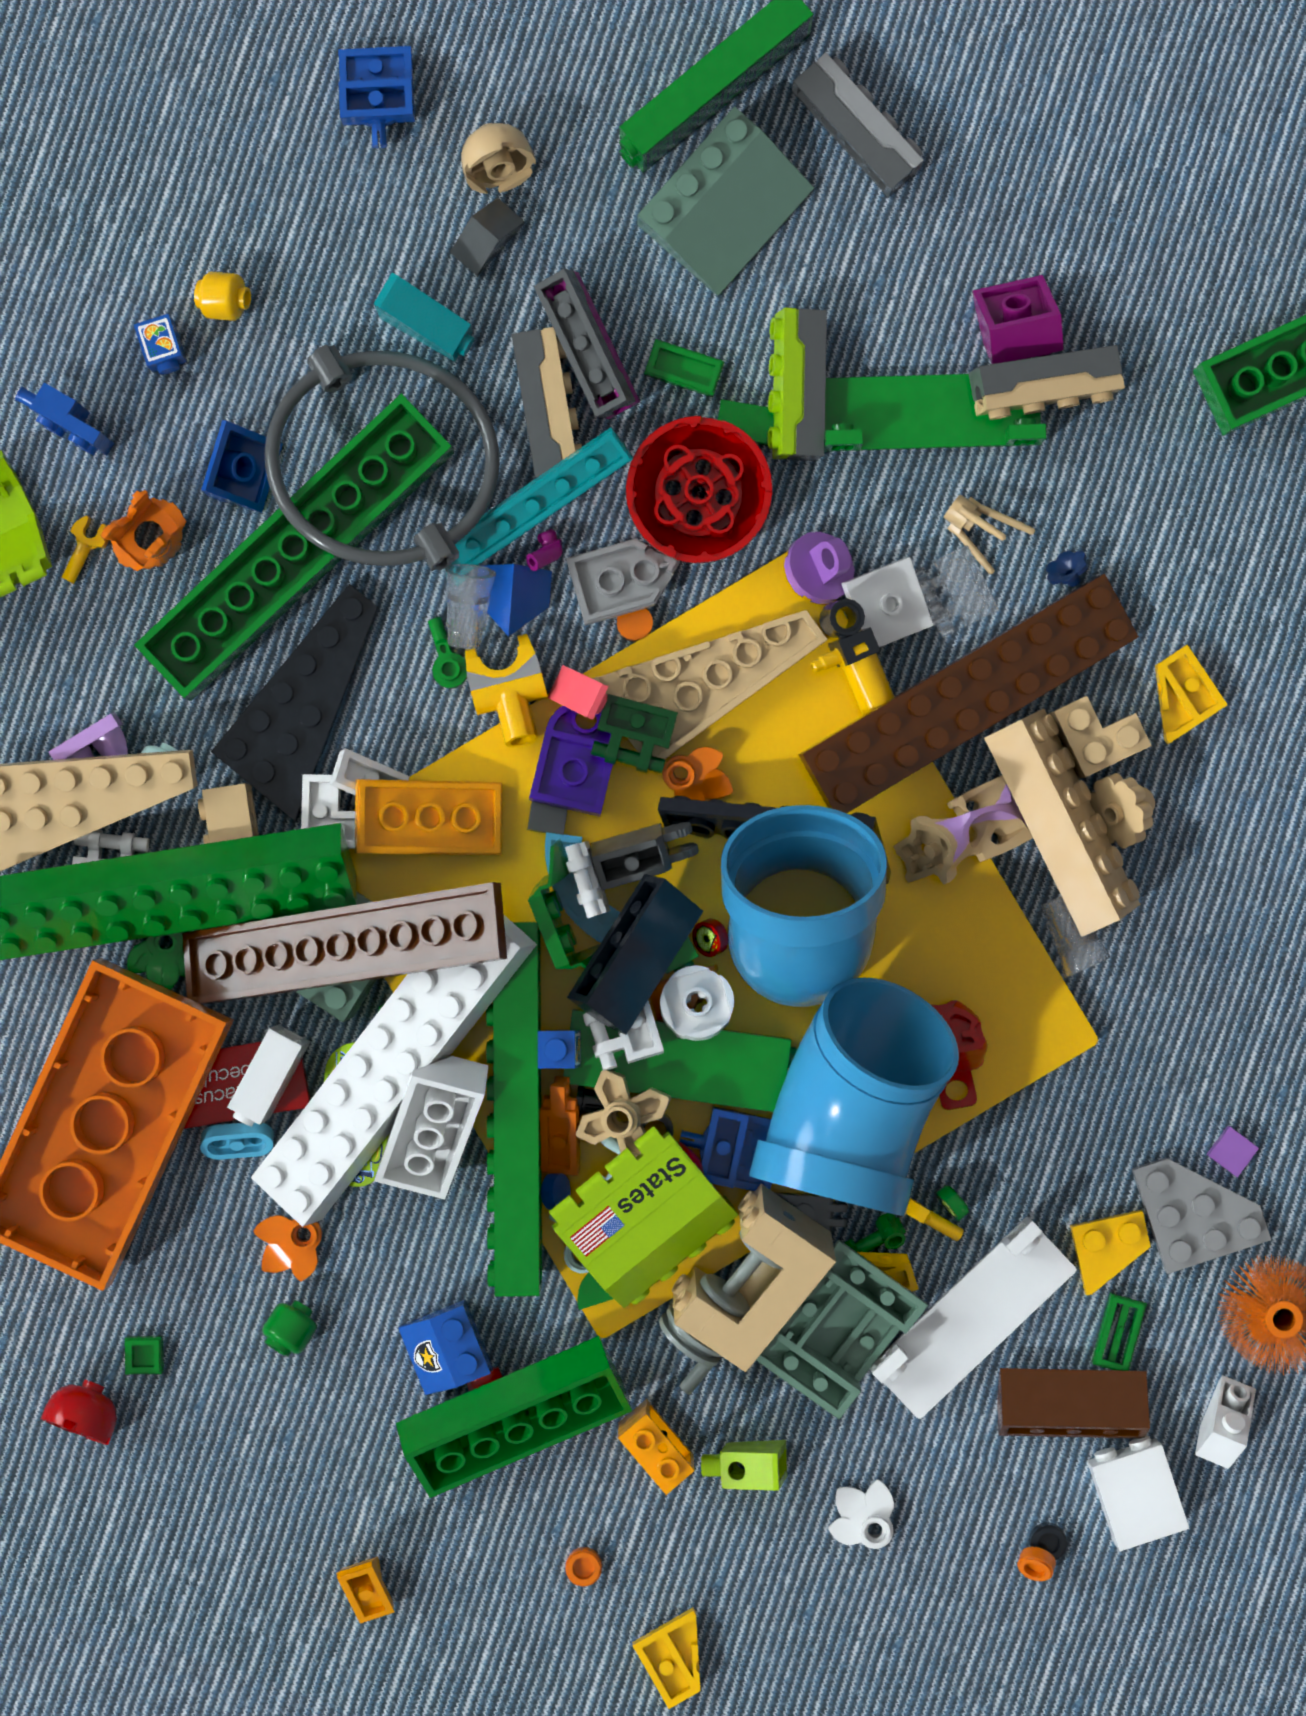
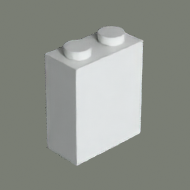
(268, 1075)
(1137, 1493)

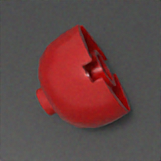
(82, 1411)

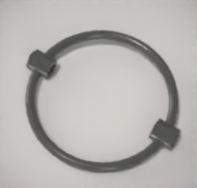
(433, 541)

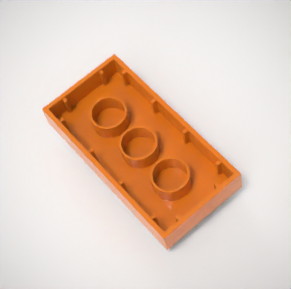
(104, 1121)

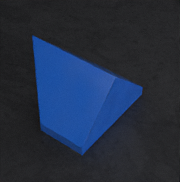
(518, 595)

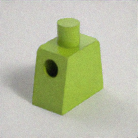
(763, 1463)

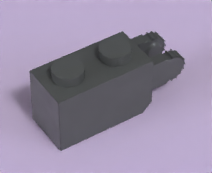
(639, 852)

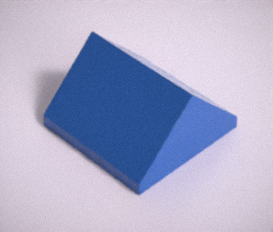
(238, 468)

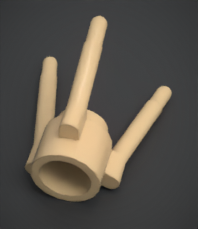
(966, 513)

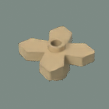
(615, 1097)

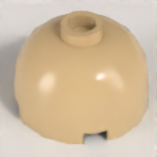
(496, 157)

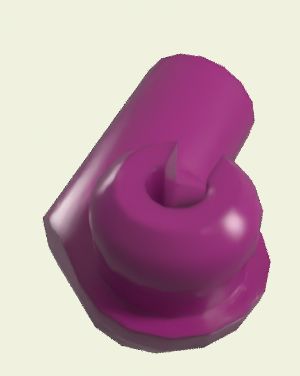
(548, 553)

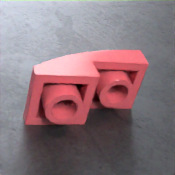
(578, 692)

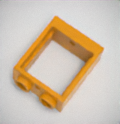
(662, 1457)

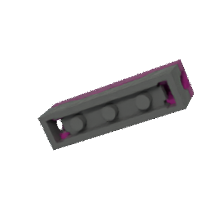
(586, 344)

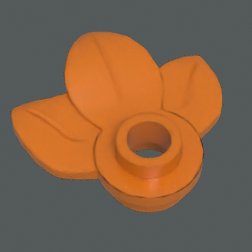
(703, 777)
(286, 1248)

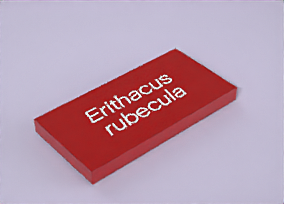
(224, 1080)

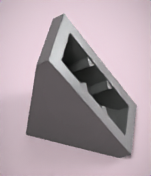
(486, 235)

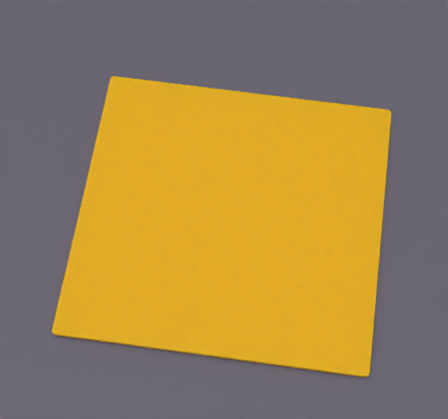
(930, 937)

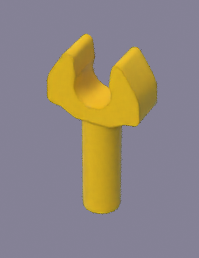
(83, 547)
(933, 1220)

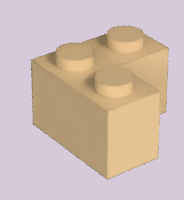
(1093, 745)

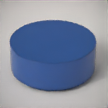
(554, 1189)

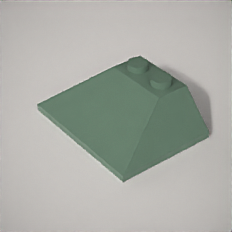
(841, 1331)

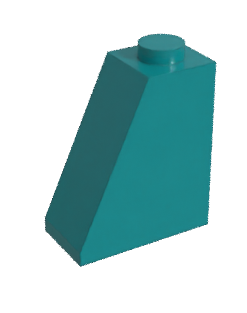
(423, 318)

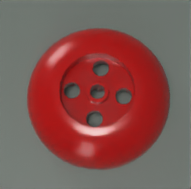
(672, 456)

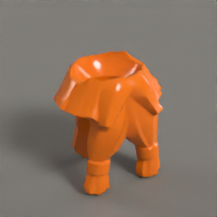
(142, 510)

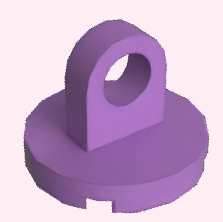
(818, 566)

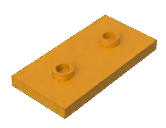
(428, 817)

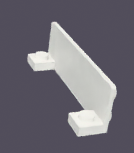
(973, 1318)

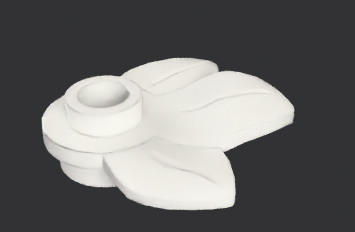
(861, 1510)

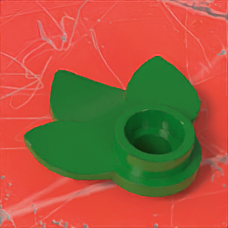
(159, 963)

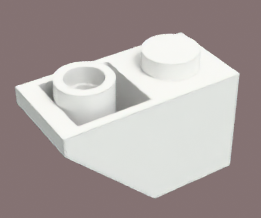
(1226, 1423)

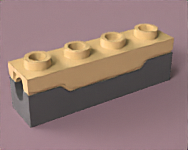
(1046, 381)
(544, 397)

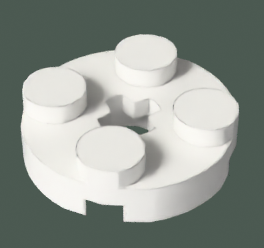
(707, 985)

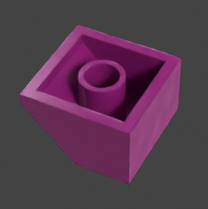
(1018, 320)

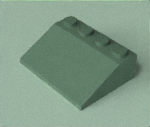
(725, 202)

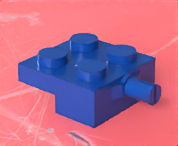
(376, 88)
(64, 415)
(729, 1147)

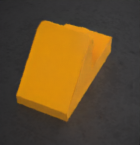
(366, 1590)

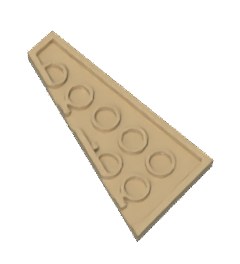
(715, 675)
(68, 798)

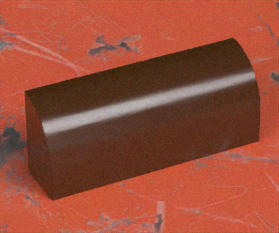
(1072, 1403)

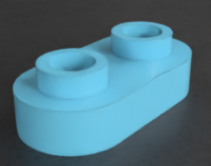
(236, 1141)

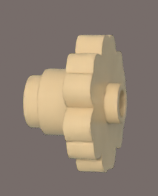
(1124, 807)

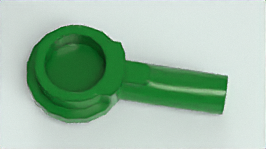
(449, 667)

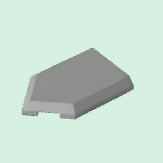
(619, 579)

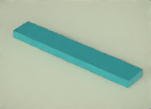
(543, 497)

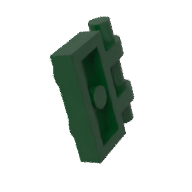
(637, 722)

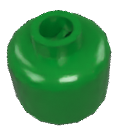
(289, 1328)

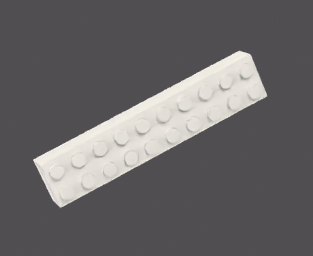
(365, 1090)

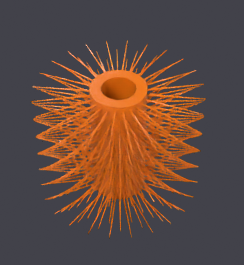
(1262, 1311)

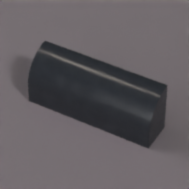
(635, 953)

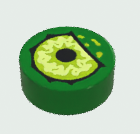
(952, 1202)

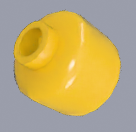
(222, 296)

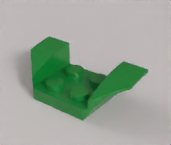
(546, 910)

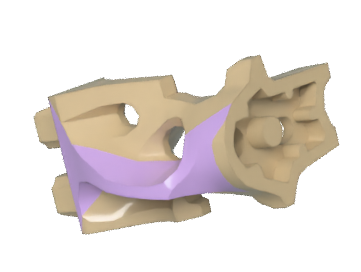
(966, 835)

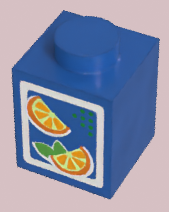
(160, 344)
(559, 1049)

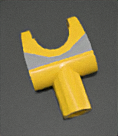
(508, 691)

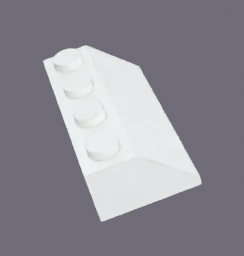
(433, 1126)

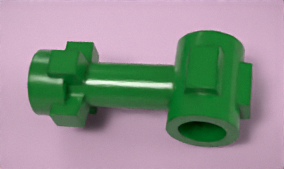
(889, 1232)

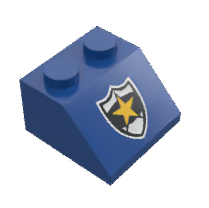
(446, 1348)

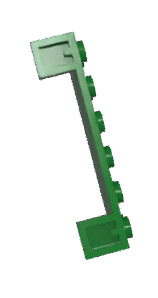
(917, 415)

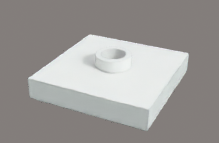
(890, 601)

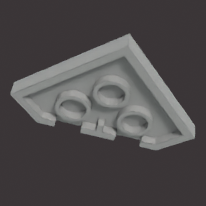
(1195, 1216)

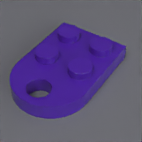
(566, 770)

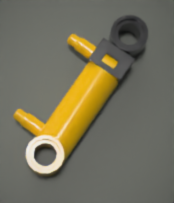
(856, 653)

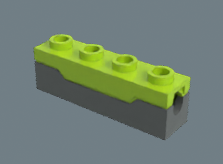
(798, 384)

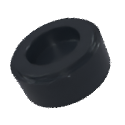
(1050, 1538)

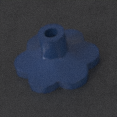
(1067, 568)

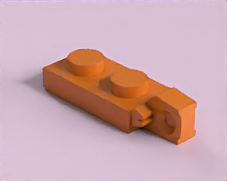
(558, 1130)

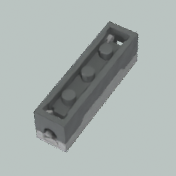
(857, 124)

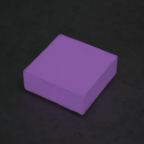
(1232, 1151)

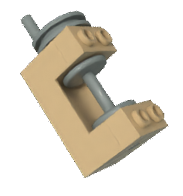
(745, 1313)

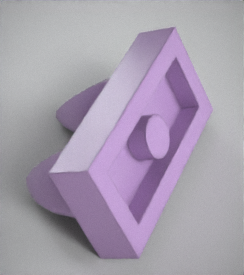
(103, 735)

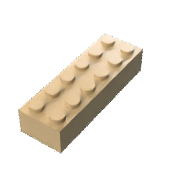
(1063, 822)

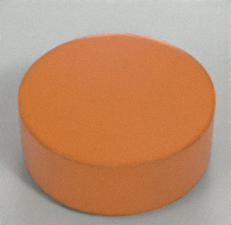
(635, 625)
(1036, 1563)
(583, 1566)

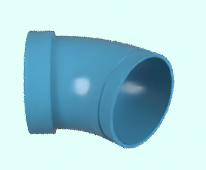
(795, 956)
(859, 1096)

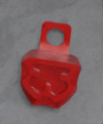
(971, 1048)

